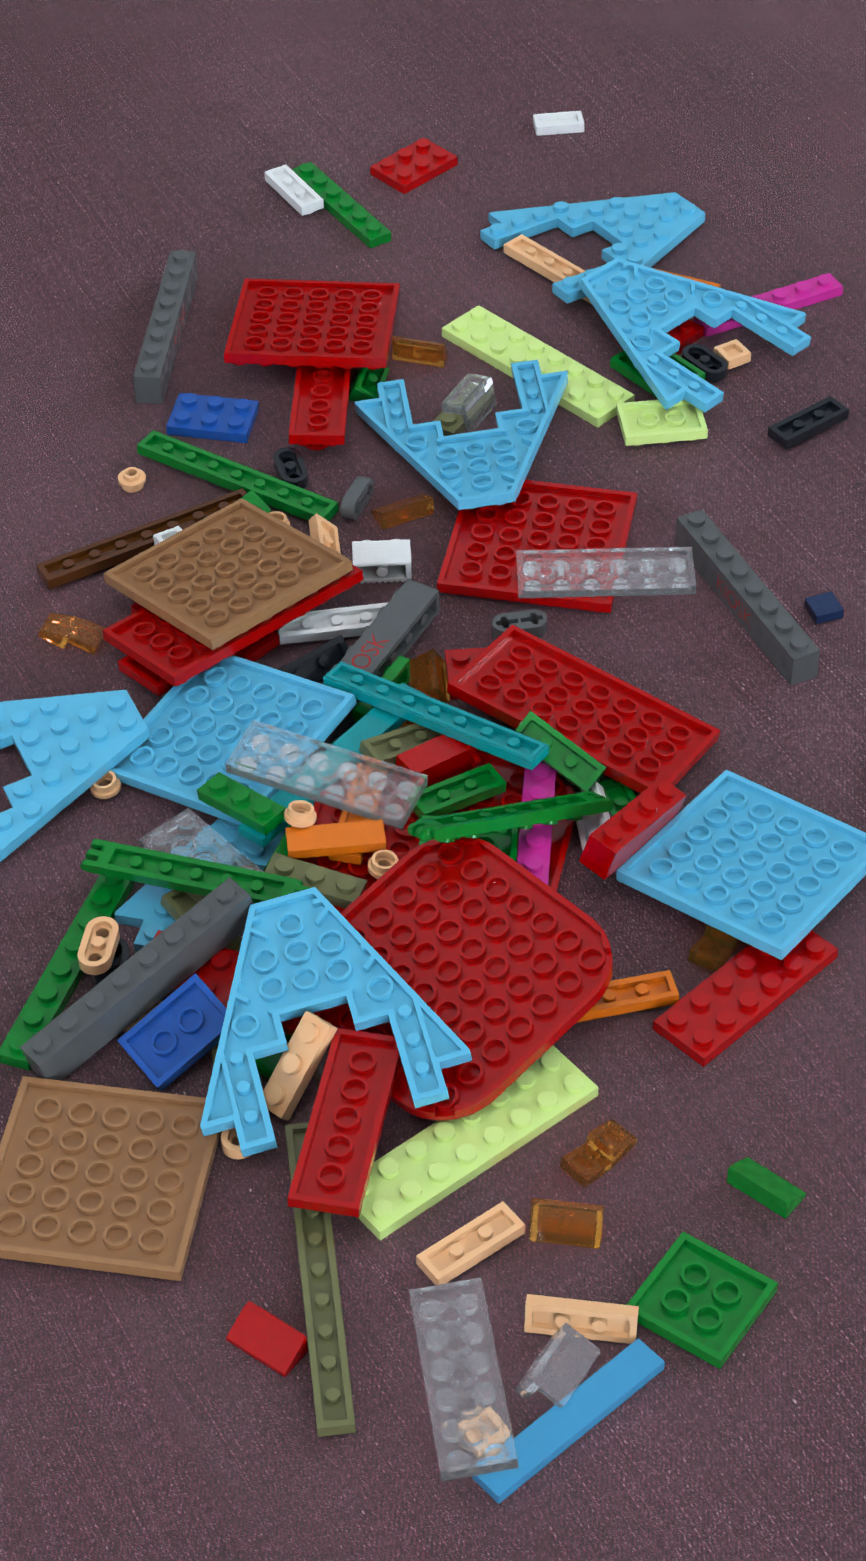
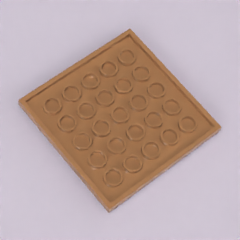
(227, 573)
(102, 1177)

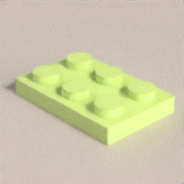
(651, 423)

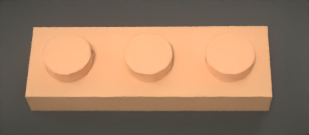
(298, 1065)
(470, 1244)
(590, 1318)

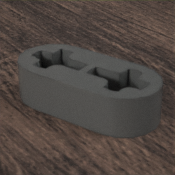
(357, 497)
(521, 619)

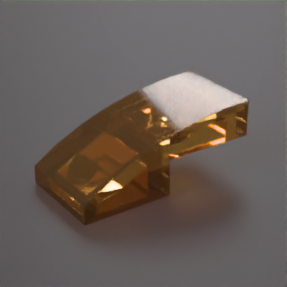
(65, 629)
(713, 949)
(601, 1152)

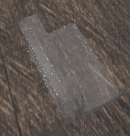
(472, 399)
(559, 1366)

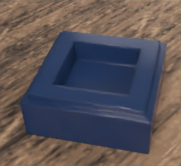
(823, 607)

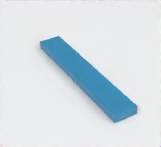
(565, 1425)

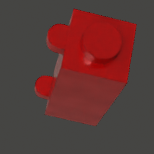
(440, 758)

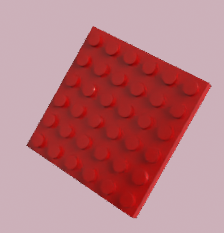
(313, 323)
(544, 517)

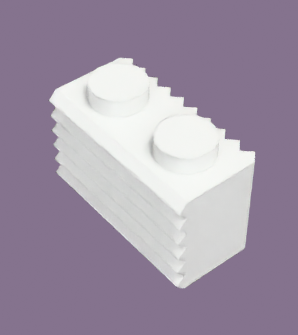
(383, 560)

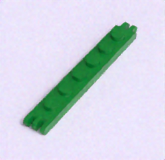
(517, 815)
(182, 872)

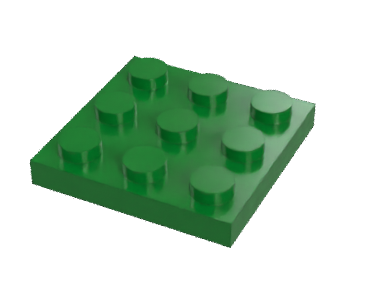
(702, 1299)

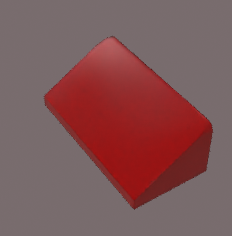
(268, 1339)

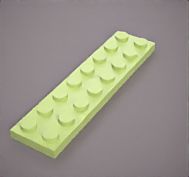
(502, 343)
(462, 1148)

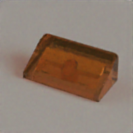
(419, 351)
(403, 510)
(430, 675)
(566, 1223)

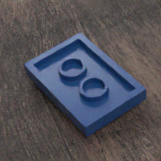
(212, 417)
(176, 1032)

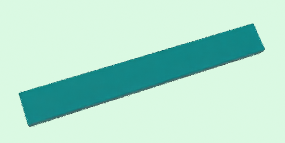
(437, 716)
(371, 725)

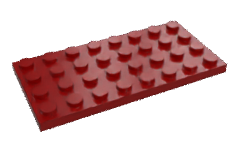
(180, 657)
(601, 714)

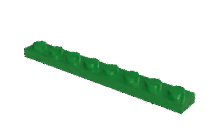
(236, 476)
(63, 970)

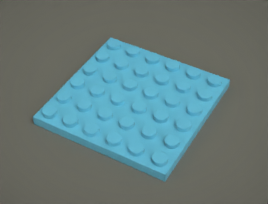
(207, 716)
(750, 864)

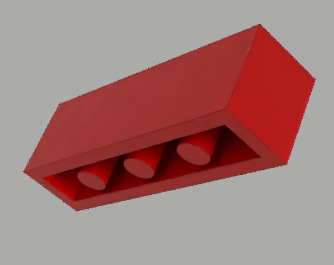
(631, 828)

